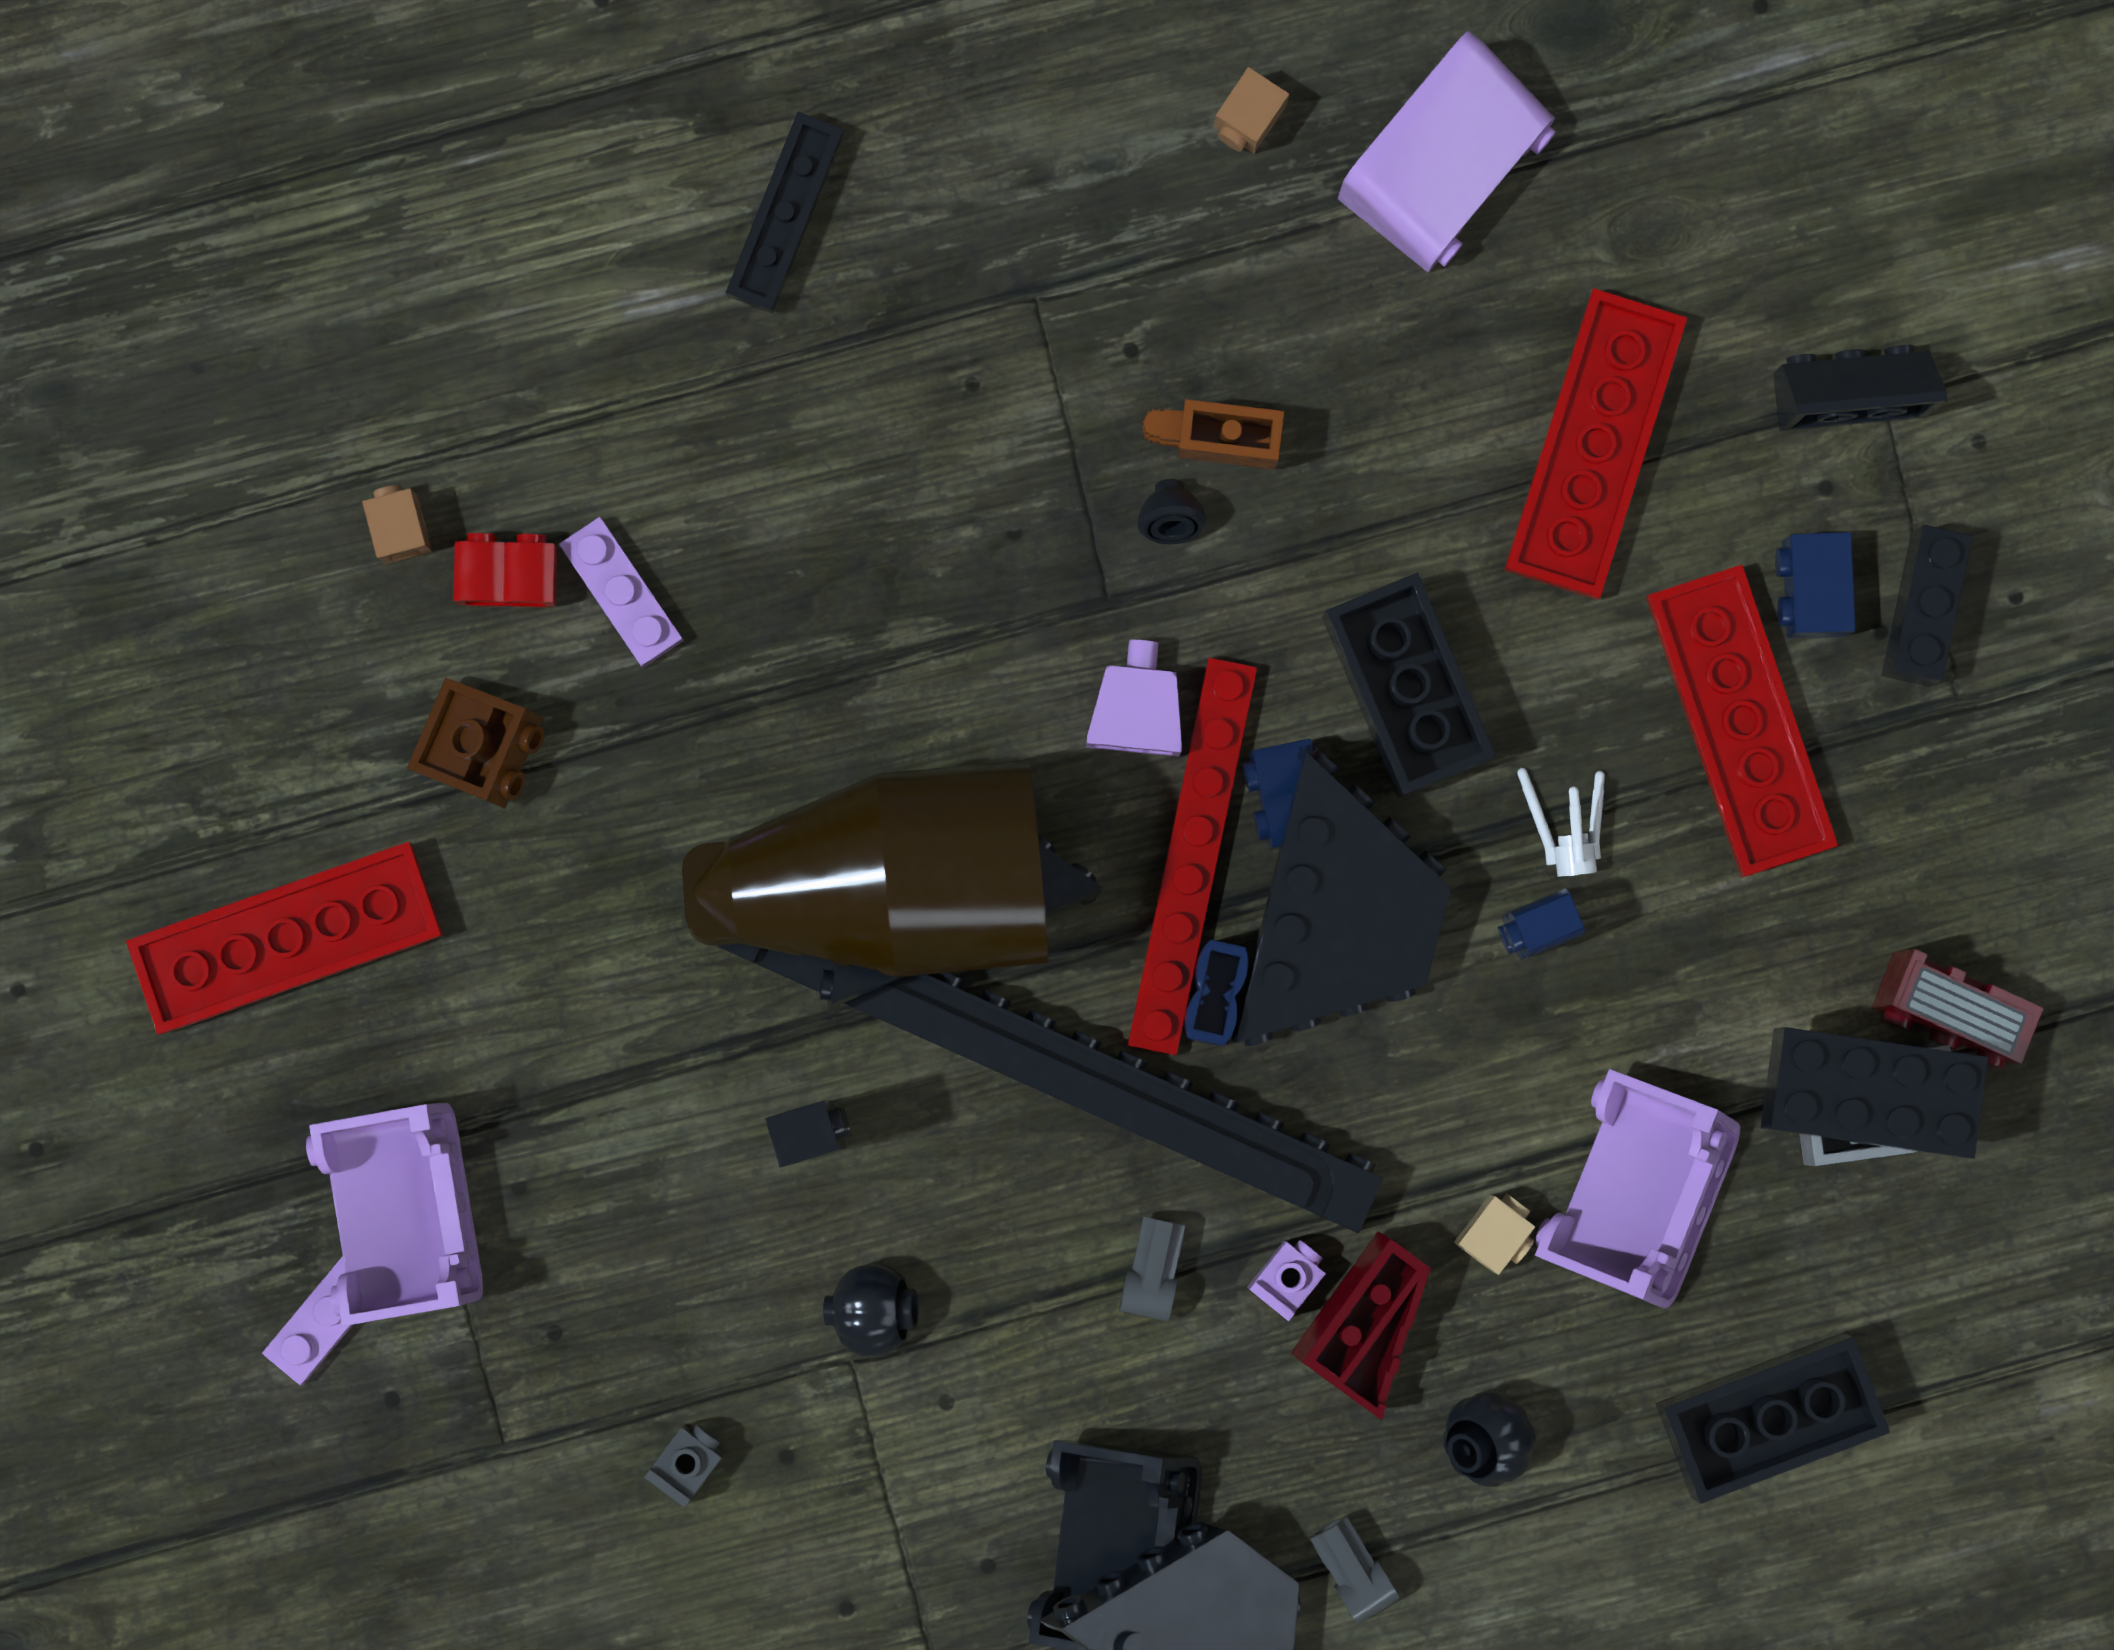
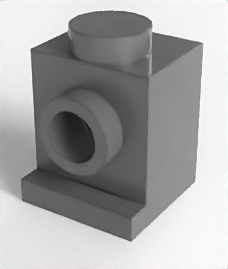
(684, 1485)

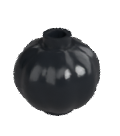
(872, 1310)
(1489, 1439)

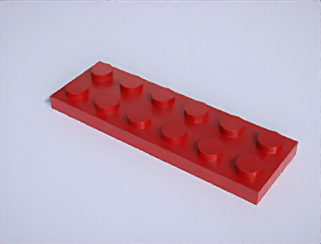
(1595, 444)
(1741, 721)
(284, 938)

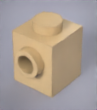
(1497, 1233)

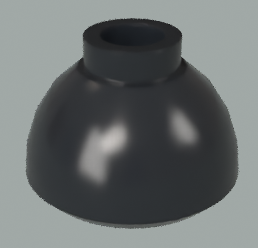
(1171, 514)

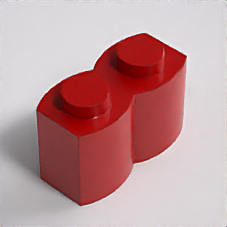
(505, 573)

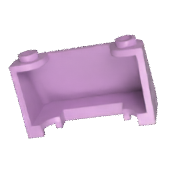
(1446, 153)
(1642, 1190)
(399, 1212)

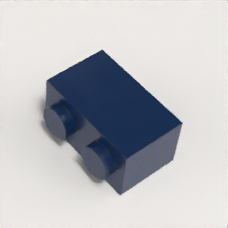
(1816, 585)

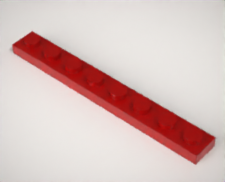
(1192, 856)

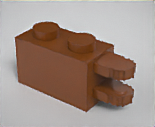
(1218, 433)

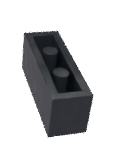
(1926, 605)
(808, 1132)

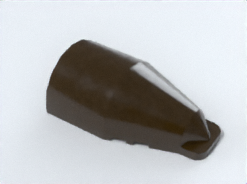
(885, 875)

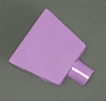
(1137, 706)

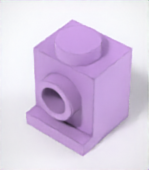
(1268, 1282)

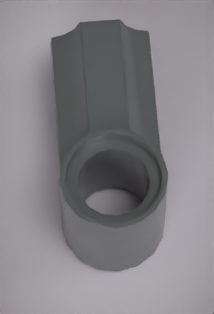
(1151, 1280)
(1358, 1578)

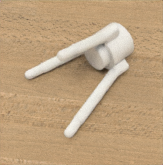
(1576, 851)

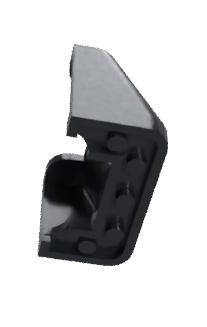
(1112, 1512)

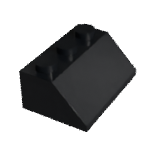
(1857, 388)

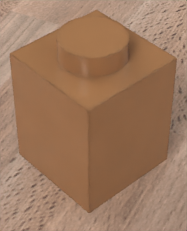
(1250, 112)
(396, 524)

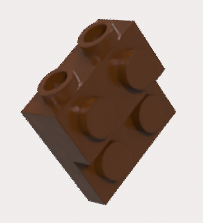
(477, 743)

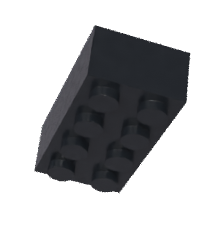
(1408, 685)
(1874, 1092)
(1772, 1418)

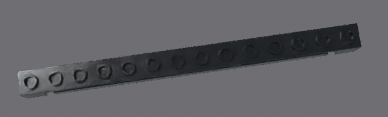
(1108, 1087)

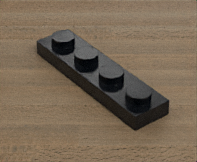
(785, 212)

